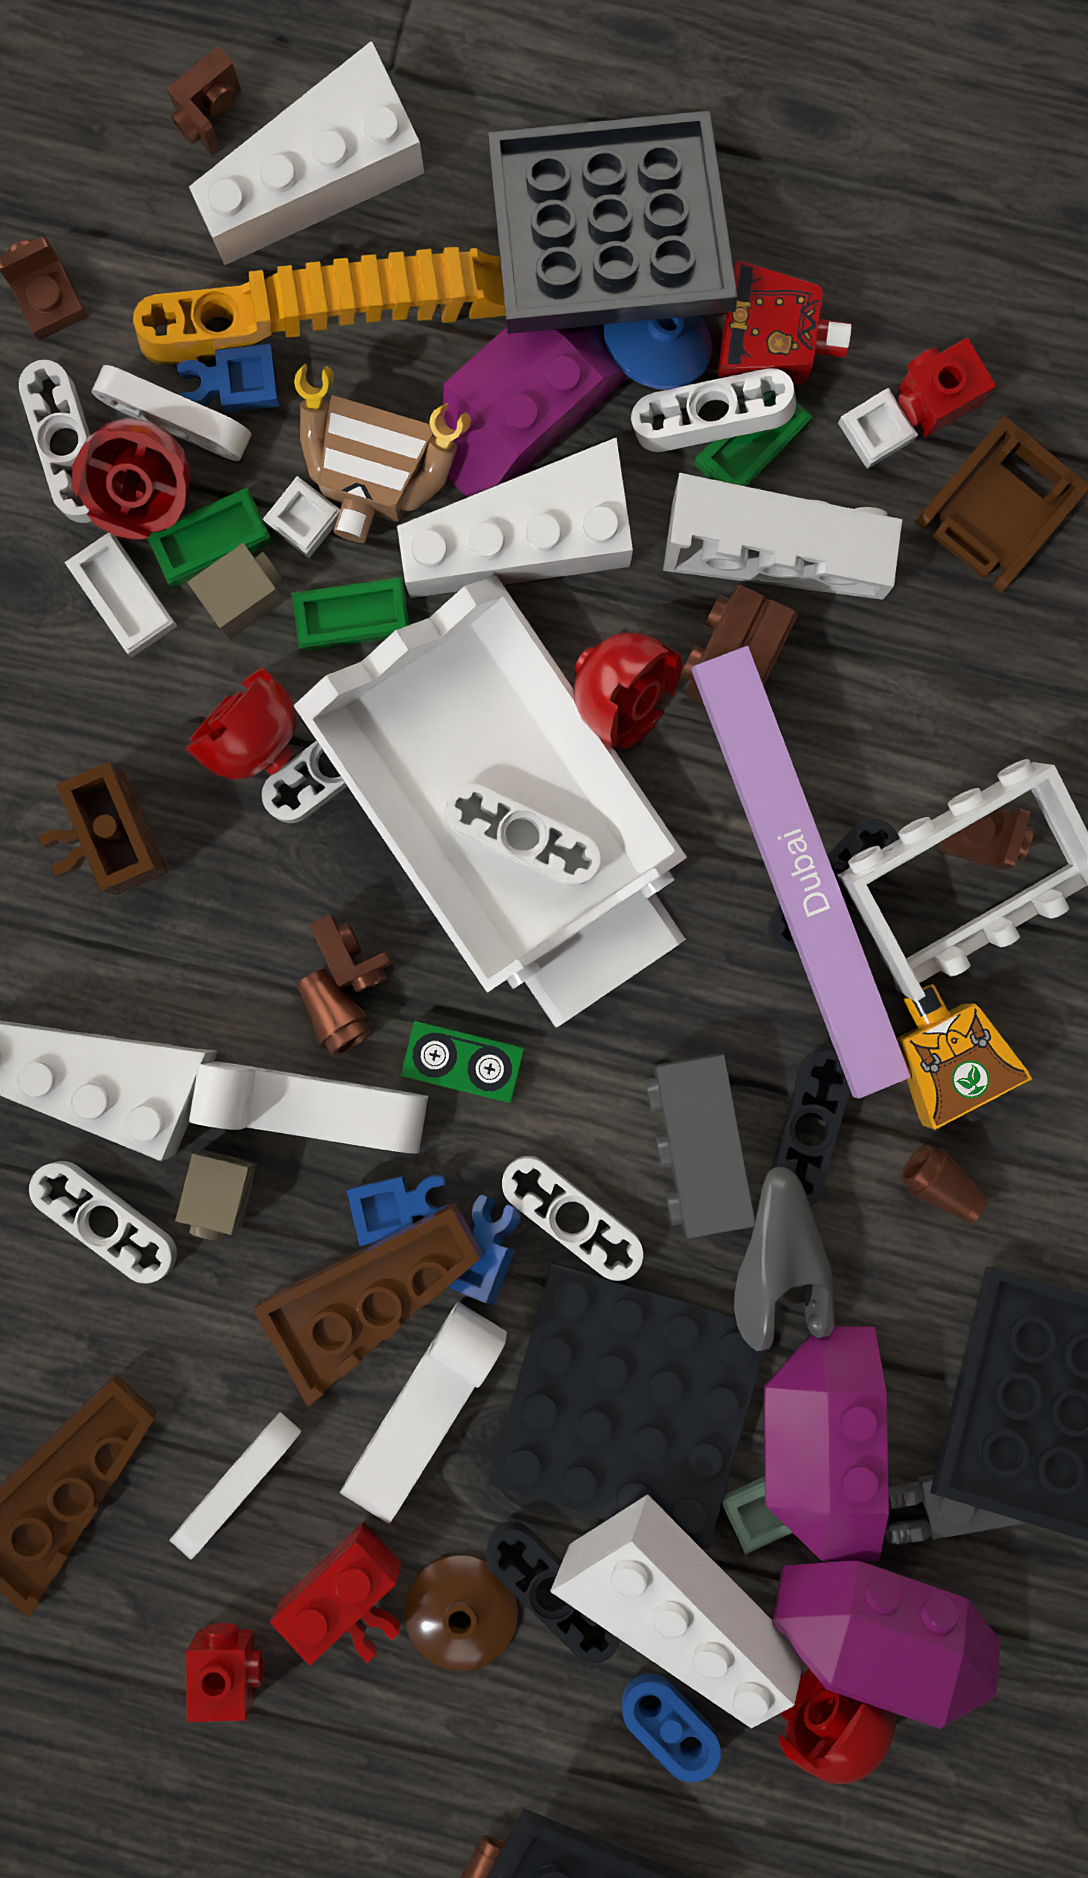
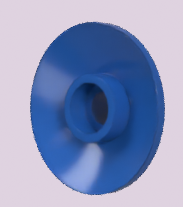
(661, 351)

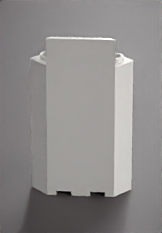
(488, 706)

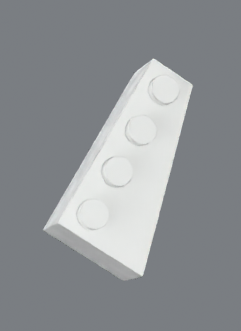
(311, 160)
(526, 529)
(780, 539)
(103, 1083)
(681, 1611)

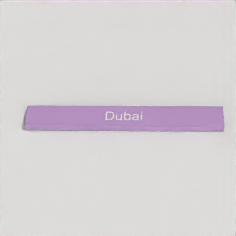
(800, 872)

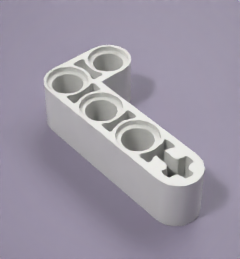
(307, 1107)
(424, 1411)

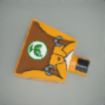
(955, 1060)

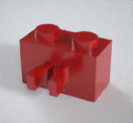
(338, 1595)

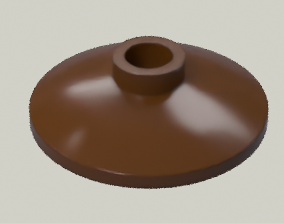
(464, 1585)

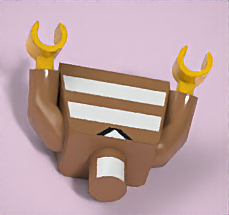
(372, 457)

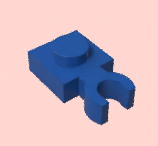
(242, 379)
(388, 1206)
(486, 1276)

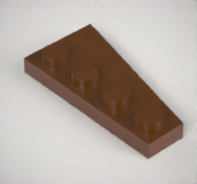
(356, 1303)
(61, 1487)

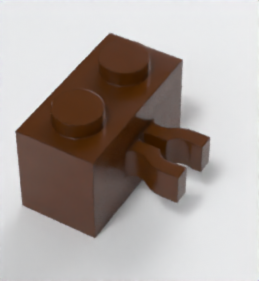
(109, 829)

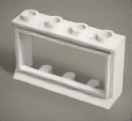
(997, 924)

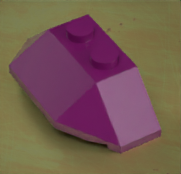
(523, 400)
(830, 1445)
(888, 1639)

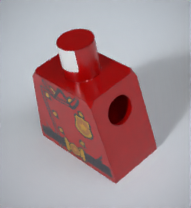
(777, 325)

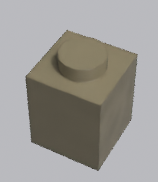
(238, 589)
(215, 1194)

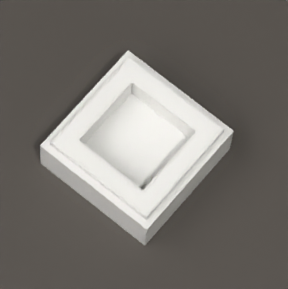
(877, 428)
(302, 517)

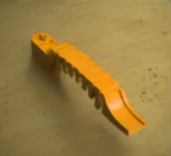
(316, 294)

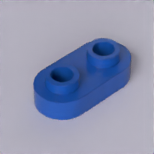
(667, 1725)

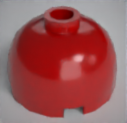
(132, 478)
(622, 684)
(247, 730)
(835, 1734)

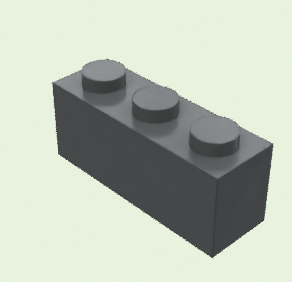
(701, 1146)

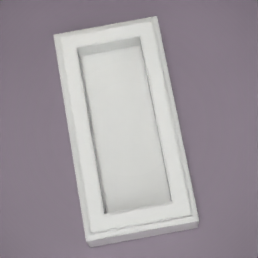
(121, 594)

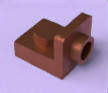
(202, 92)
(41, 287)
(992, 840)
(339, 948)

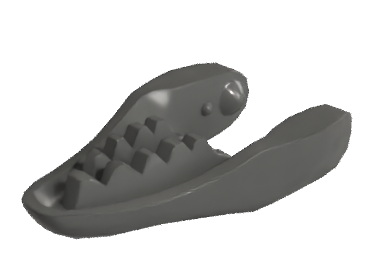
(783, 1255)

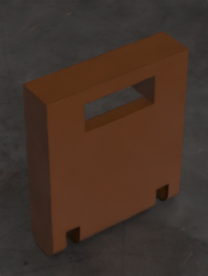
(993, 514)

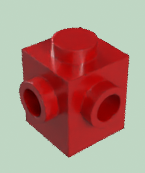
(944, 386)
(222, 1673)

